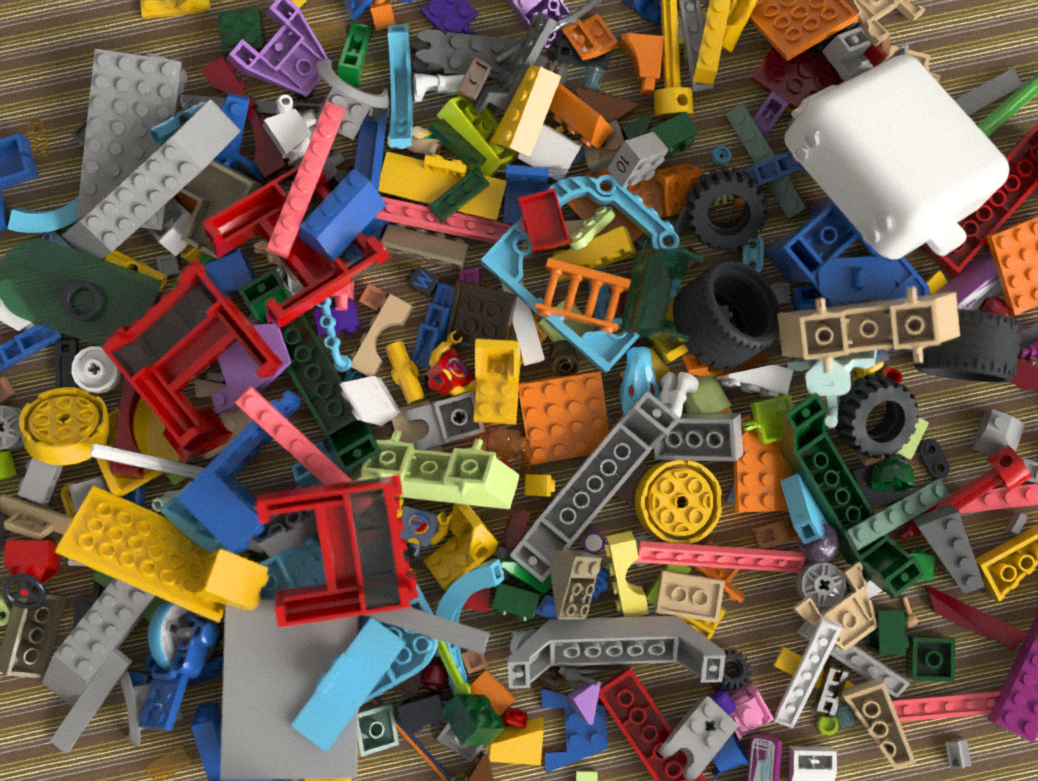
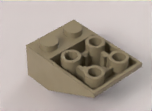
(573, 582)

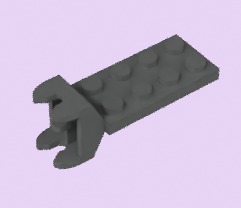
(455, 52)
(510, 80)

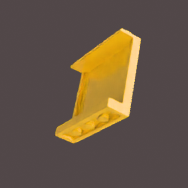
(150, 441)

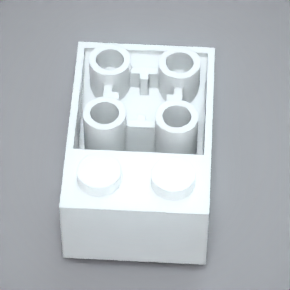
(767, 380)
(370, 400)

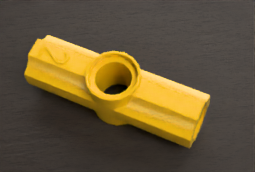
(121, 259)
(405, 372)

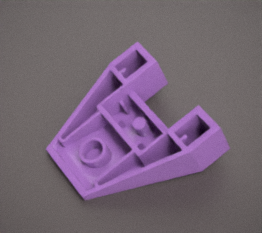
(288, 57)
(240, 369)

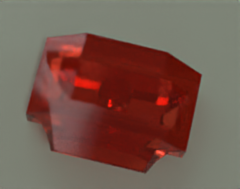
(515, 528)

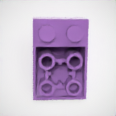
(528, 8)

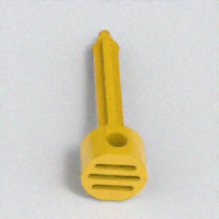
(673, 98)

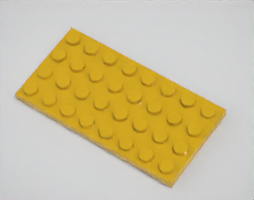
(138, 550)

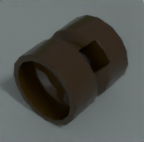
(563, 358)

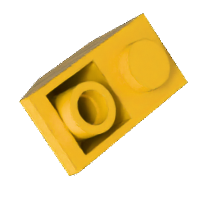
(539, 485)

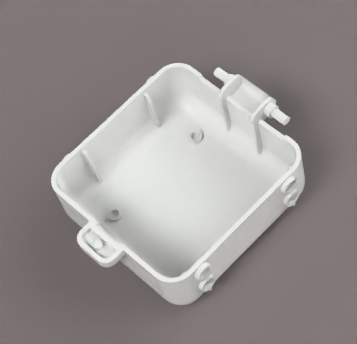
(897, 157)

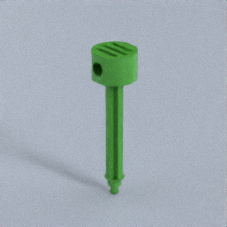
(1010, 107)

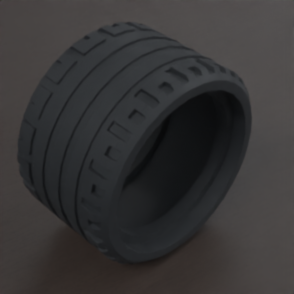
(710, 334)
(981, 353)

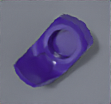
(723, 700)

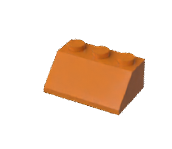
(579, 118)

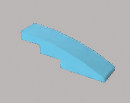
(192, 527)

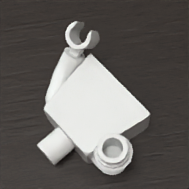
(289, 129)

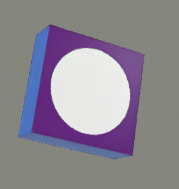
(593, 542)

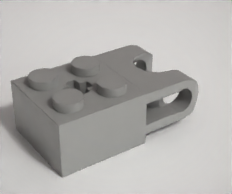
(441, 423)
(694, 740)

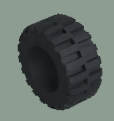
(734, 232)
(894, 428)

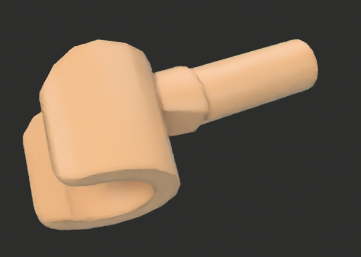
(911, 618)

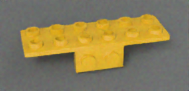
(431, 178)

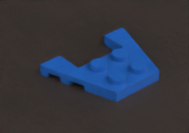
(581, 738)

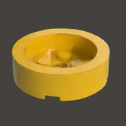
(68, 442)
(658, 496)

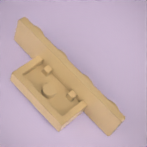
(32, 519)

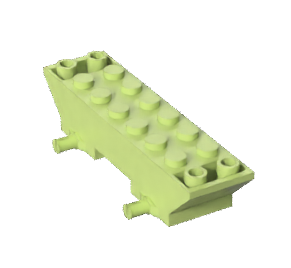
(457, 477)

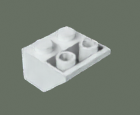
(812, 763)

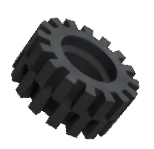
(742, 671)

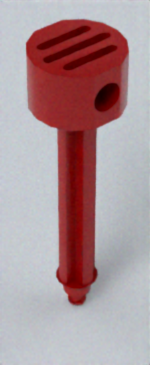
(1005, 469)

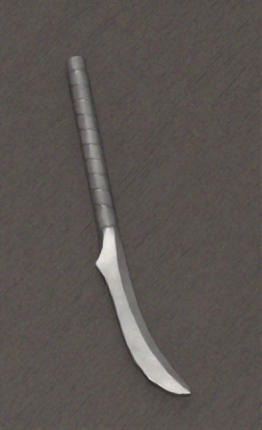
(570, 19)

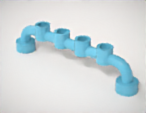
(341, 362)

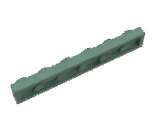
(761, 151)
(896, 514)

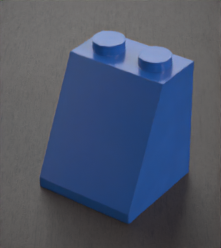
(232, 272)

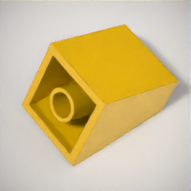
(231, 580)

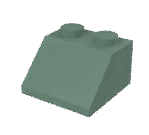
(376, 728)

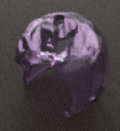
(822, 549)

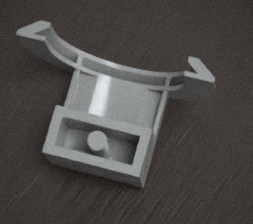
(847, 55)
(353, 100)
(40, 482)
(135, 700)

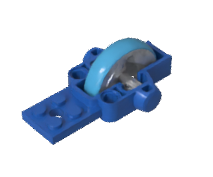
(173, 657)

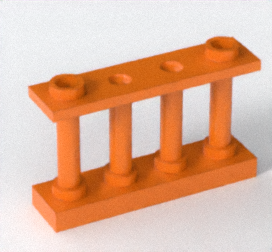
(596, 279)

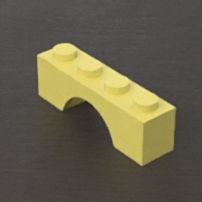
(623, 553)

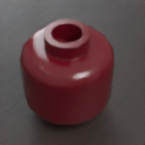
(995, 305)
(434, 675)

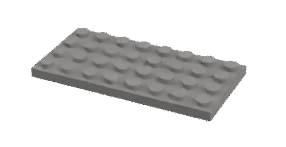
(124, 103)

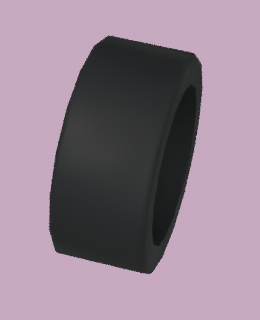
(66, 297)

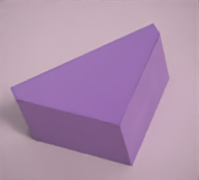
(770, 112)
(584, 701)

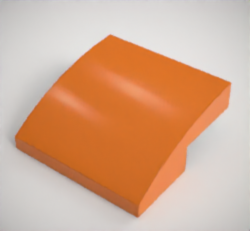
(590, 37)
(494, 690)

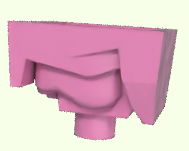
(750, 709)

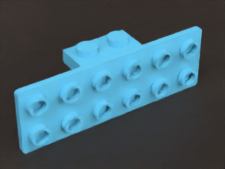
(347, 684)

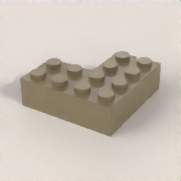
(214, 190)

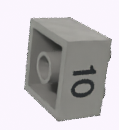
(637, 159)

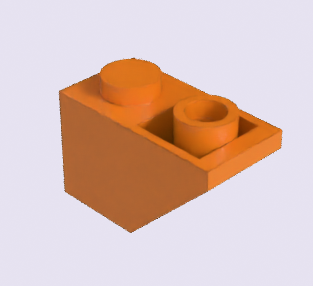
(382, 14)

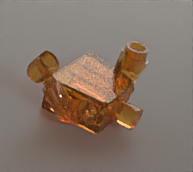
(508, 444)

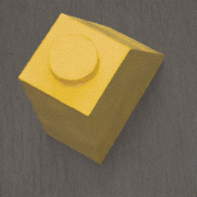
(519, 744)

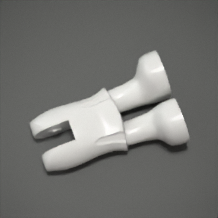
(441, 84)
(675, 390)

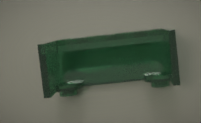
(651, 290)

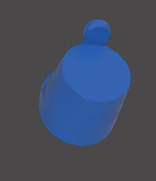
(729, 756)

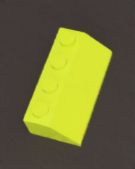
(478, 131)

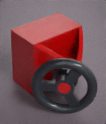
(32, 565)

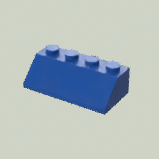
(342, 216)

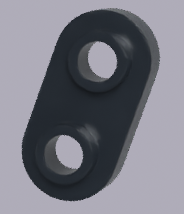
(932, 459)

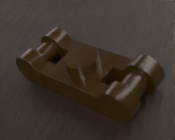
(830, 690)

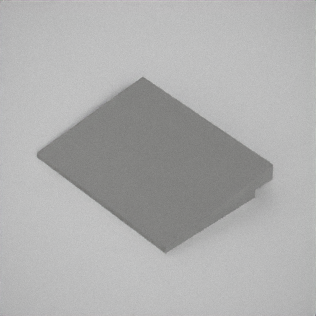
(266, 686)

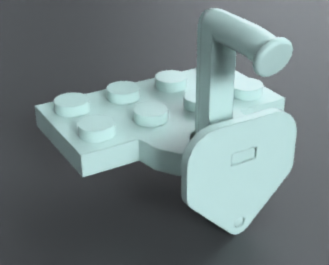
(835, 382)

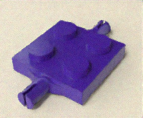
(450, 15)

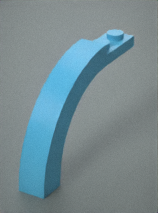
(401, 86)
(43, 221)
(451, 604)

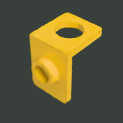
(936, 282)

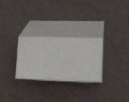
(958, 753)

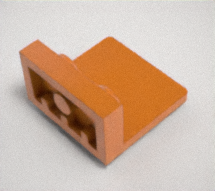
(676, 185)

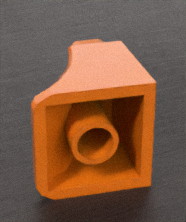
(646, 58)

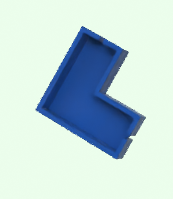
(15, 168)

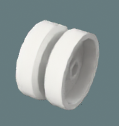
(86, 371)

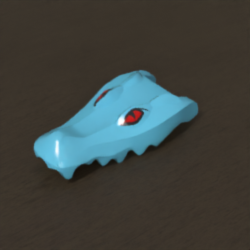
(638, 378)

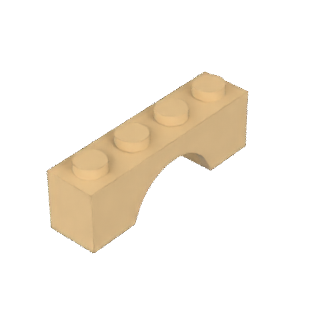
(393, 313)

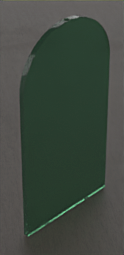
(40, 270)

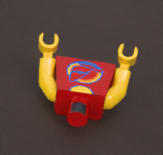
(448, 370)

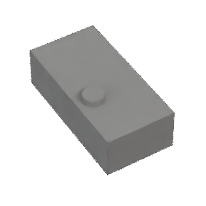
(703, 438)

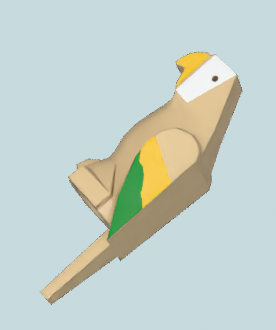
(423, 142)

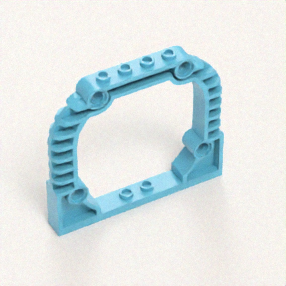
(506, 261)

